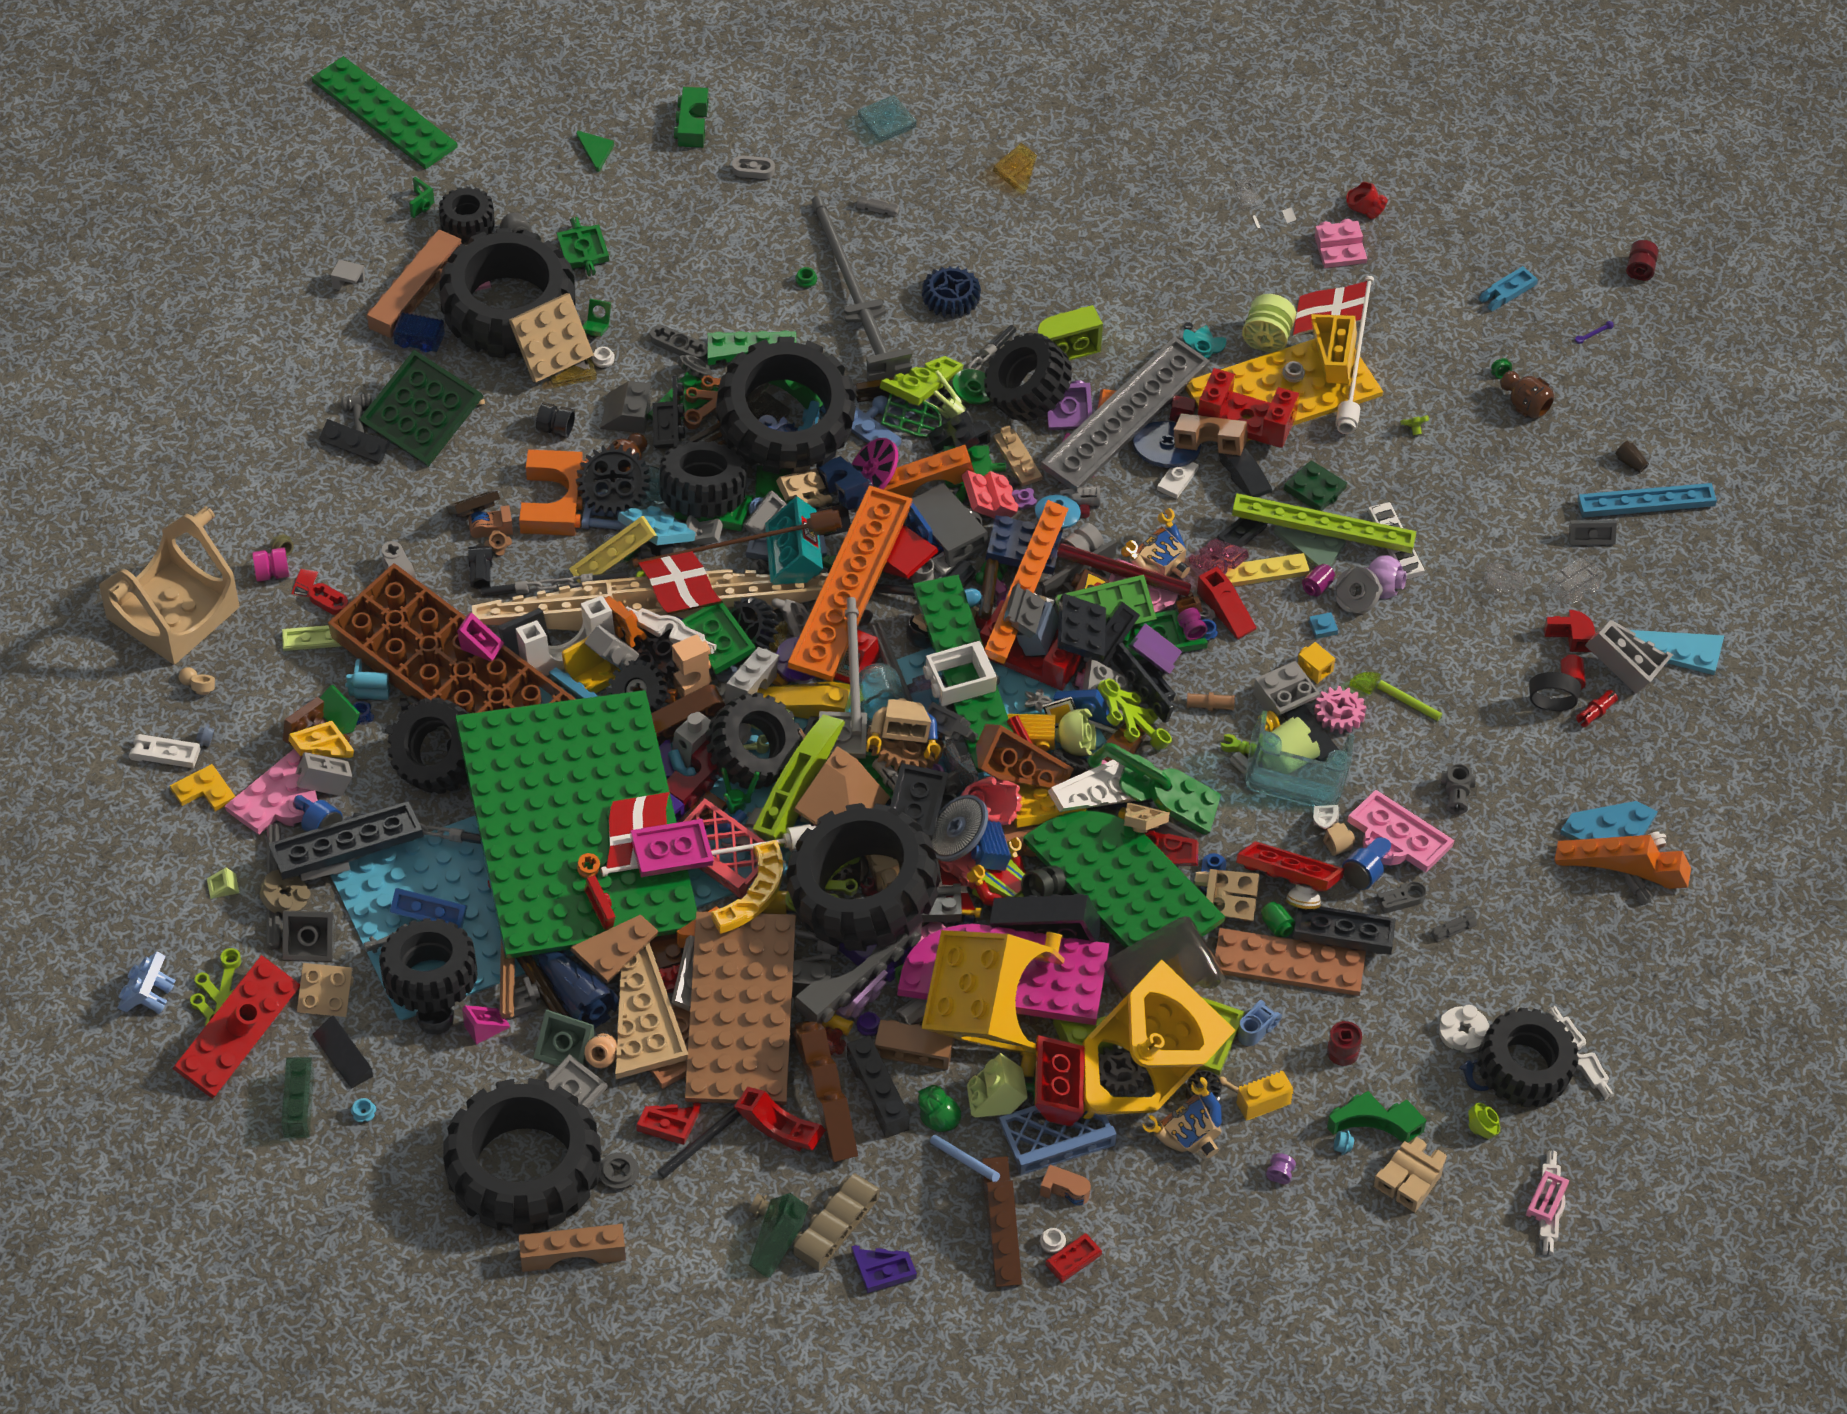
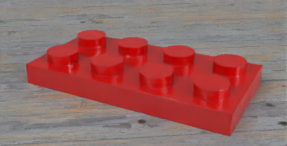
(1289, 865)

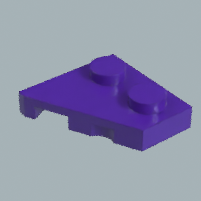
(883, 1267)

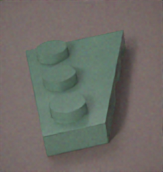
(1316, 547)

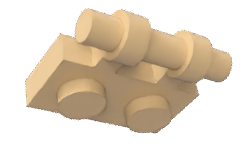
(802, 485)

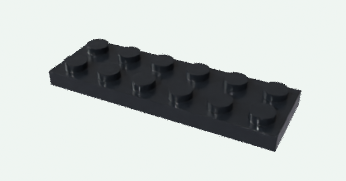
(345, 840)

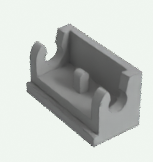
(323, 774)

